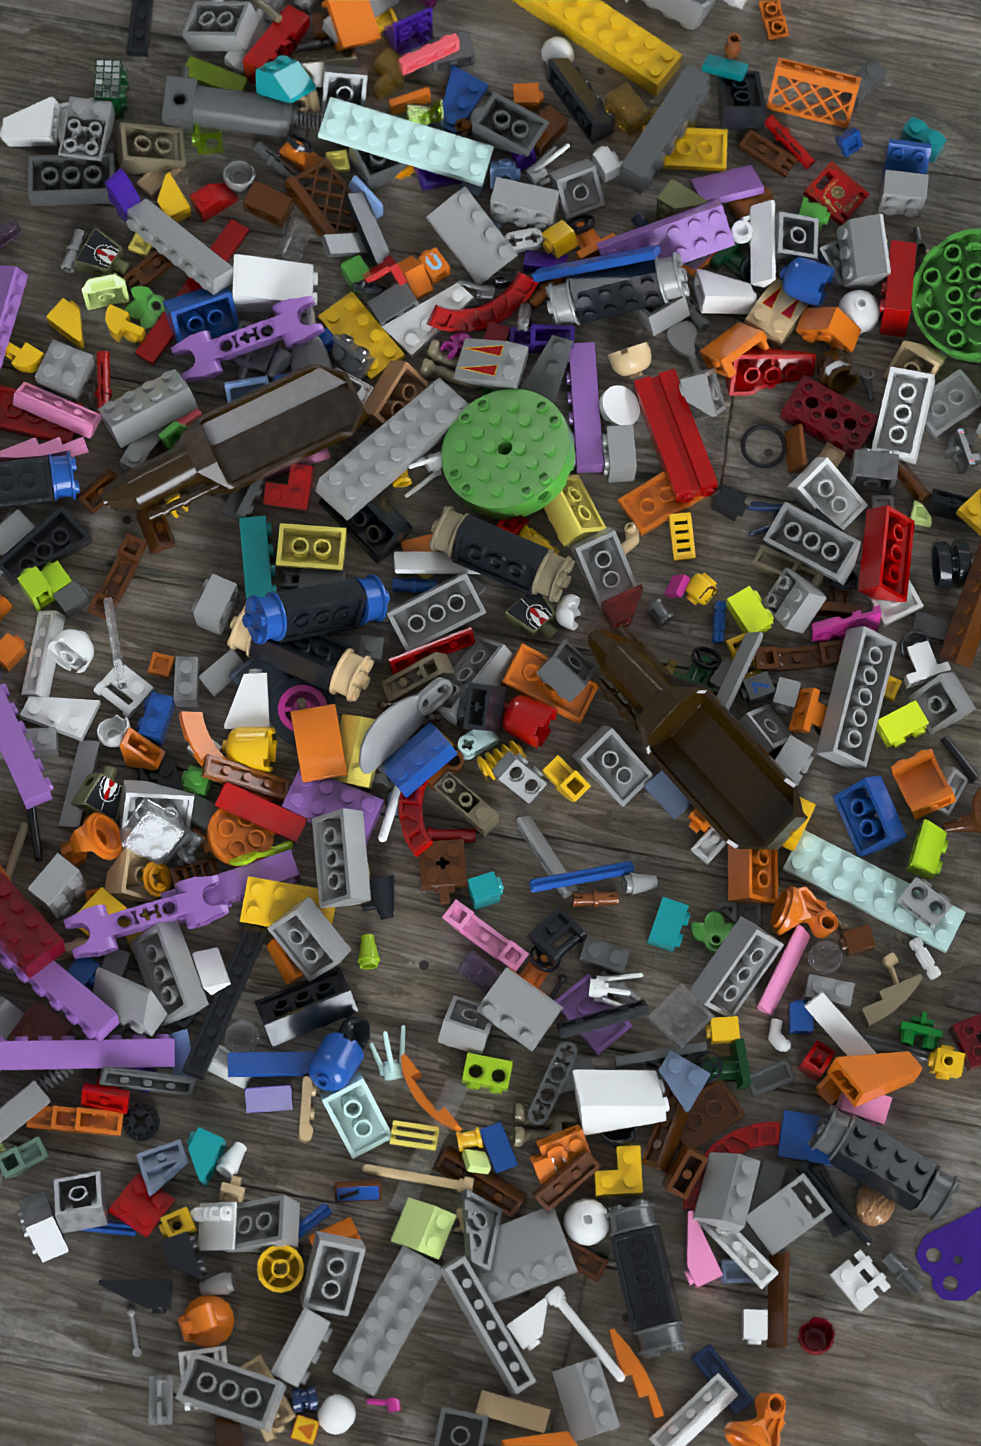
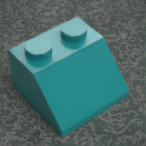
(283, 80)
(205, 1152)

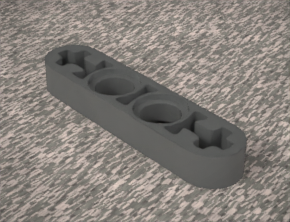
(553, 1084)

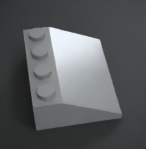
(527, 1256)

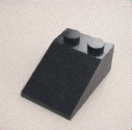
(741, 102)

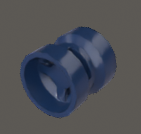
(305, 1399)

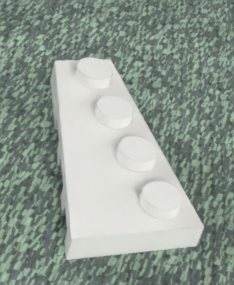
(411, 328)

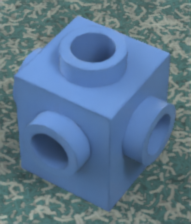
(503, 169)

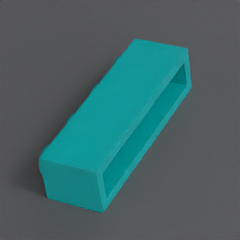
(256, 556)

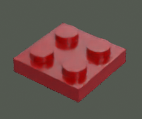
(139, 1209)

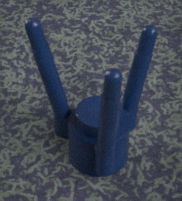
(763, 506)

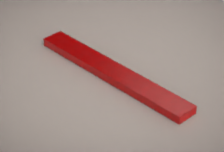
(161, 333)

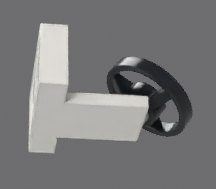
(922, 660)

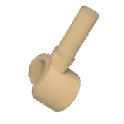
(889, 961)

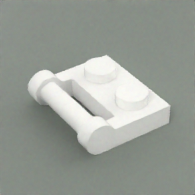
(137, 691)

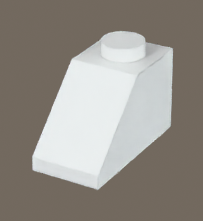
(529, 1326)

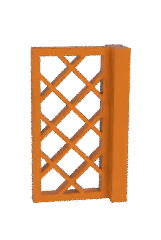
(820, 77)

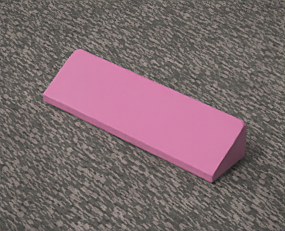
(56, 409)
(784, 970)

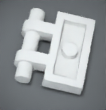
(853, 1283)

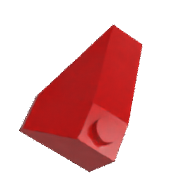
(767, 368)

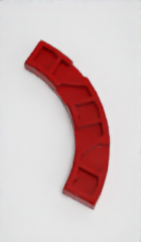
(493, 311)
(412, 821)
(738, 1142)

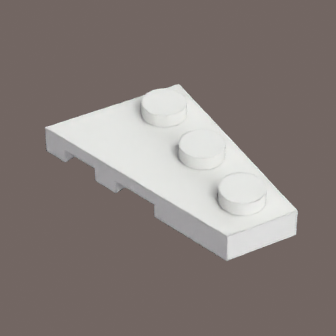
(67, 715)

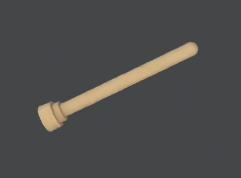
(460, 1185)

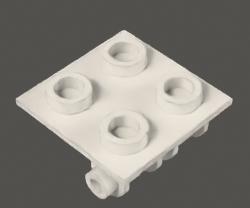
(216, 1225)

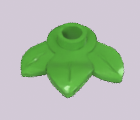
(142, 307)
(712, 928)

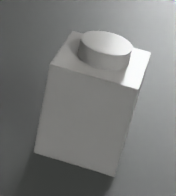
(785, 695)

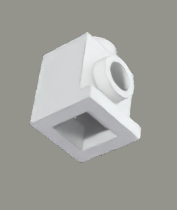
(606, 163)

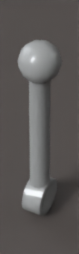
(136, 1351)

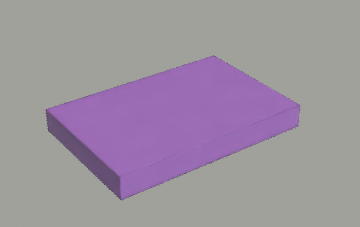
(728, 185)
(578, 1004)

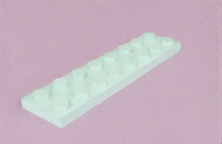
(405, 141)
(866, 889)

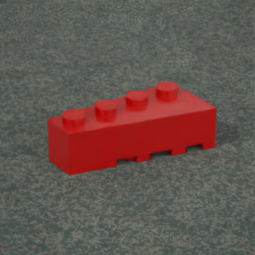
(898, 289)

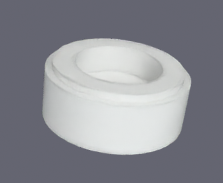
(741, 231)

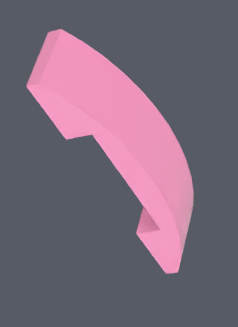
(484, 936)

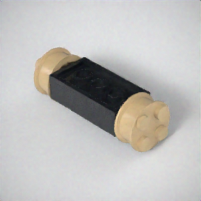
(313, 659)

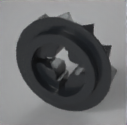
(152, 1122)

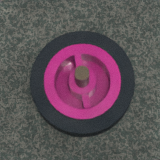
(292, 696)

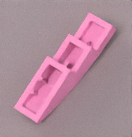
(32, 449)

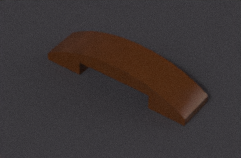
(120, 574)
(798, 658)

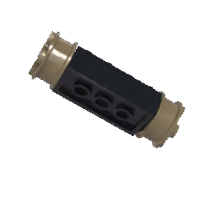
(501, 554)

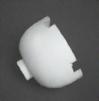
(861, 309)
(72, 649)
(586, 1222)

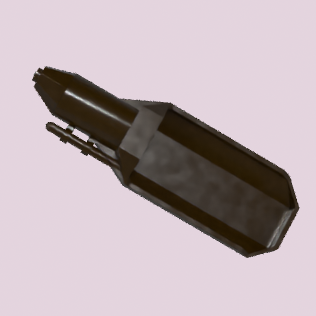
(244, 441)
(699, 745)

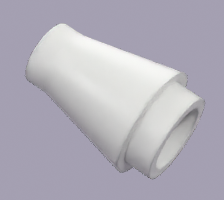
(230, 1162)

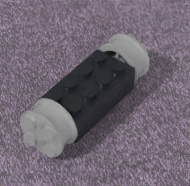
(617, 290)

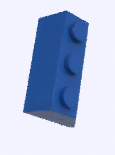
(201, 312)
(418, 759)
(869, 816)

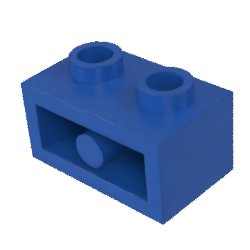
(156, 718)

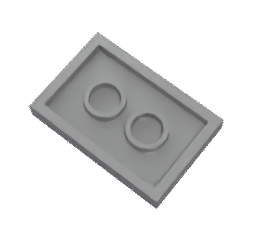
(951, 403)

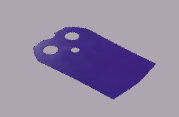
(956, 1238)

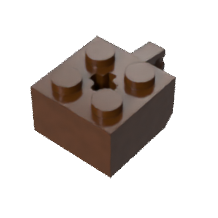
(448, 879)

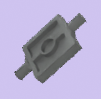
(258, 359)

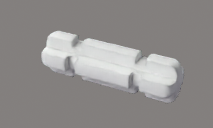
(925, 958)

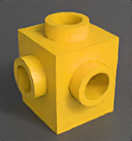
(946, 1062)

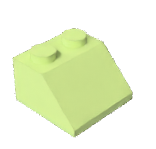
(423, 1228)

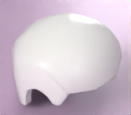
(557, 48)
(567, 611)
(112, 731)
(336, 1414)

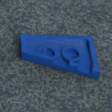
(461, 97)

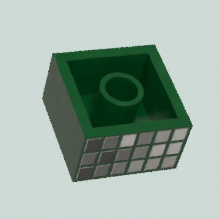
(112, 84)

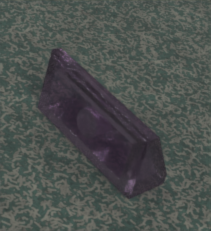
(479, 971)

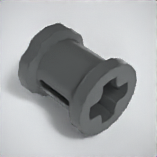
(659, 613)

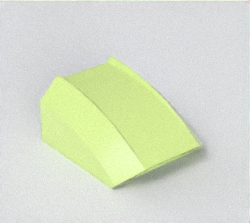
(104, 291)

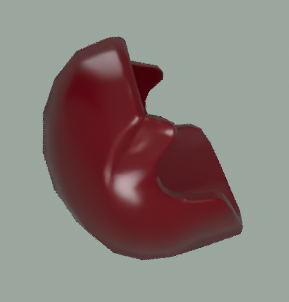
(816, 1336)

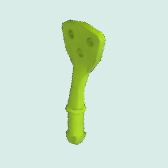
(249, 857)

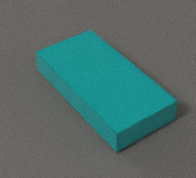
(725, 67)

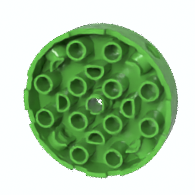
(945, 294)
(508, 454)

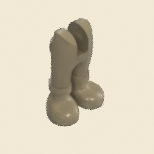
(435, 355)
(554, 1123)

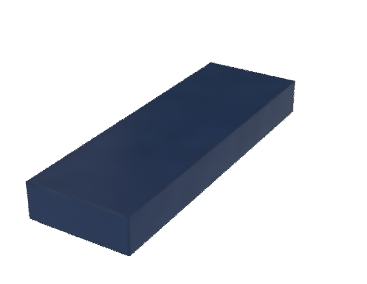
(710, 1365)

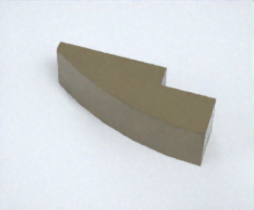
(774, 563)
(889, 1001)

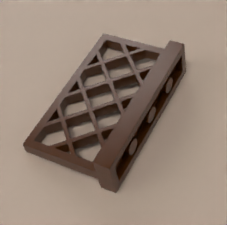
(309, 208)

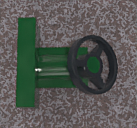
(734, 260)
(701, 668)
(728, 1067)

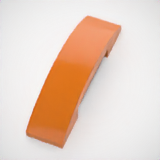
(411, 1075)

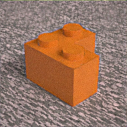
(830, 326)

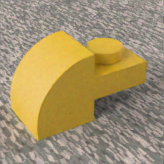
(120, 325)
(25, 359)
(567, 781)

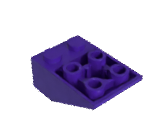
(410, 31)

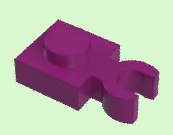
(454, 344)

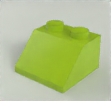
(927, 850)

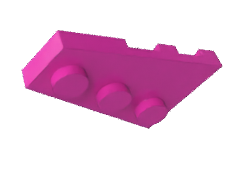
(836, 627)

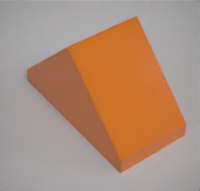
(416, 277)
(139, 751)

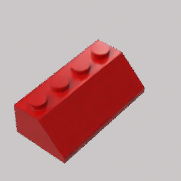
(886, 554)

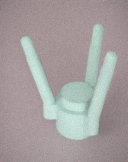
(391, 1069)

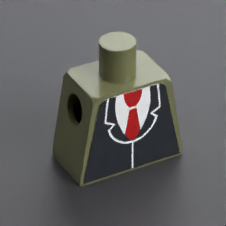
(101, 256)
(533, 616)
(100, 794)

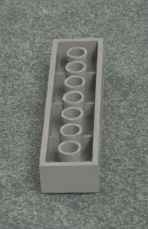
(391, 449)

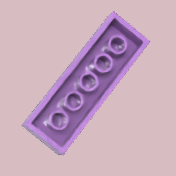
(688, 233)

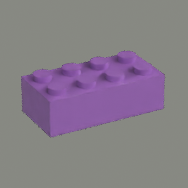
(328, 795)

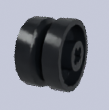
(950, 564)

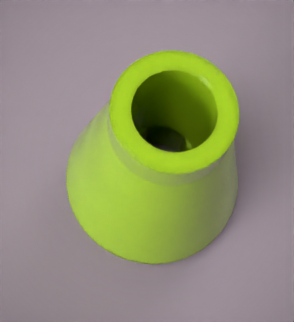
(368, 954)

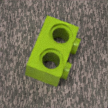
(488, 1066)

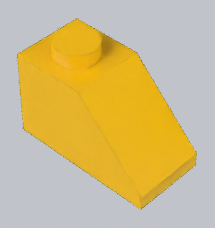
(172, 200)
(67, 321)

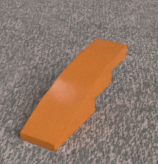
(77, 1120)
(631, 1366)

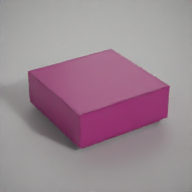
(677, 586)

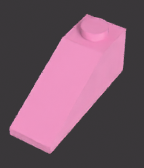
(700, 1260)

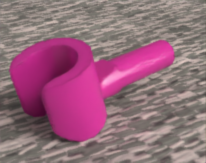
(393, 1404)

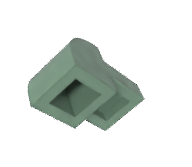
(22, 1158)

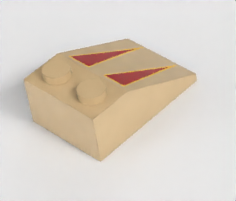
(775, 314)

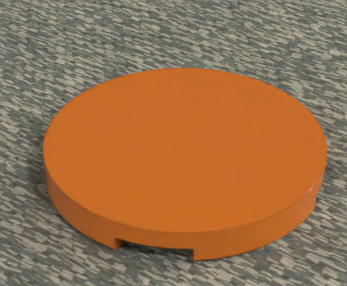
(233, 836)

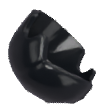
(356, 1029)
(620, 1137)

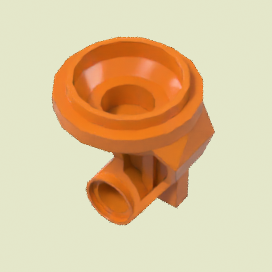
(97, 835)
(798, 907)
(207, 1321)
(763, 1429)

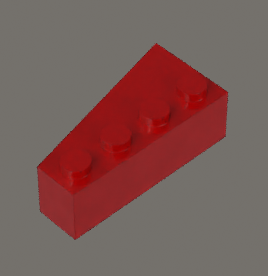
(277, 41)

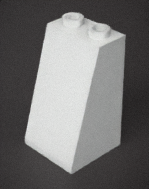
(265, 282)
(618, 1099)

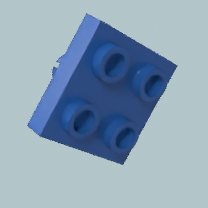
(907, 157)

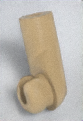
(631, 537)

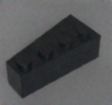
(49, 542)

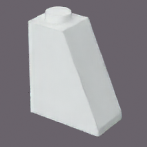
(33, 125)
(722, 294)
(251, 702)

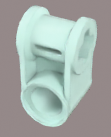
(479, 742)

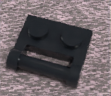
(552, 930)

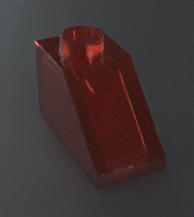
(622, 608)

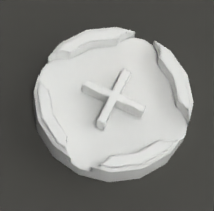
(619, 406)

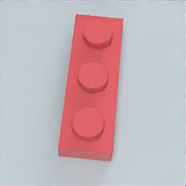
(429, 53)

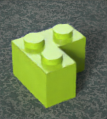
(42, 585)

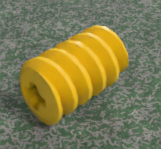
(485, 766)

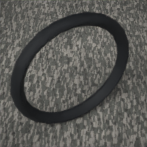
(763, 465)

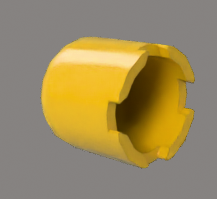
(251, 747)

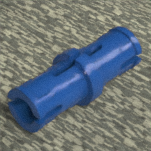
(412, 585)

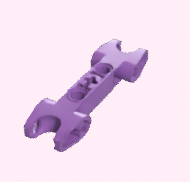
(285, 327)
(105, 927)

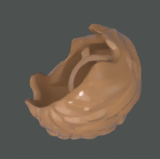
(873, 1207)

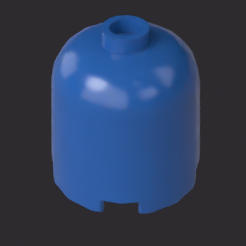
(806, 280)
(335, 1062)

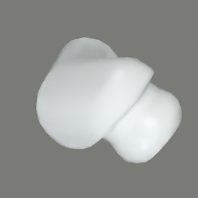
(776, 1038)

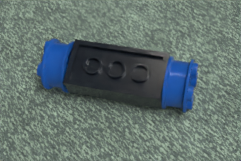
(37, 480)
(315, 609)

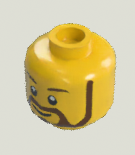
(701, 589)

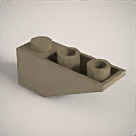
(467, 804)

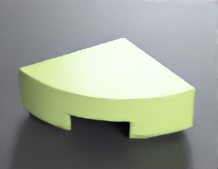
(920, 514)

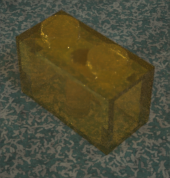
(627, 108)

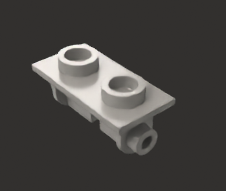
(160, 1400)

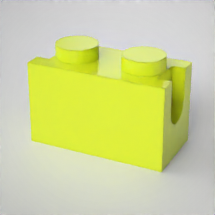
(749, 611)
(901, 725)

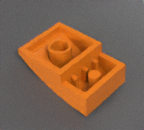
(318, 743)

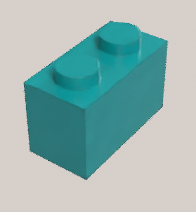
(484, 890)
(668, 925)

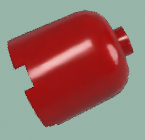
(528, 720)

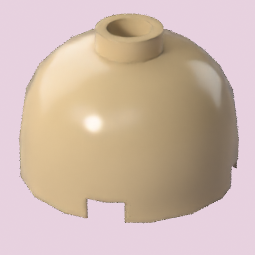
(631, 360)

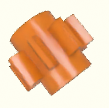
(698, 822)

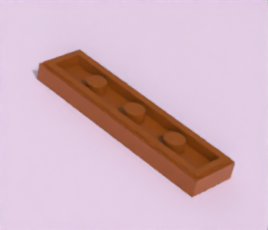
(245, 778)

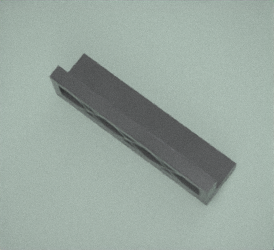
(658, 1056)

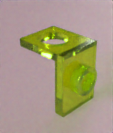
(425, 115)
(200, 141)

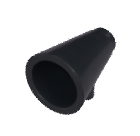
(382, 895)

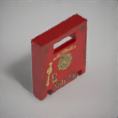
(840, 195)

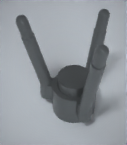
(484, 292)

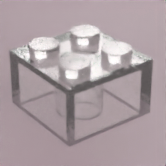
(152, 831)

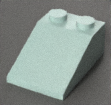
(356, 1116)

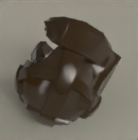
(835, 371)

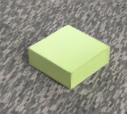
(476, 1161)

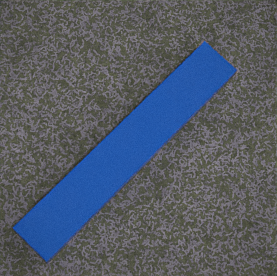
(596, 263)

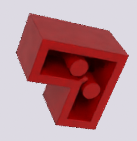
(296, 493)

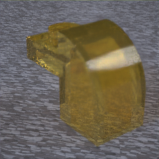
(388, 68)

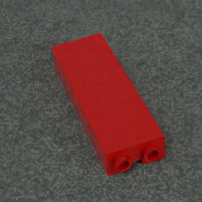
(675, 437)

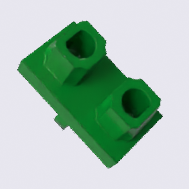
(910, 1030)

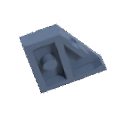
(683, 1078)
(161, 1164)

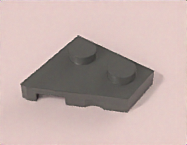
(830, 256)

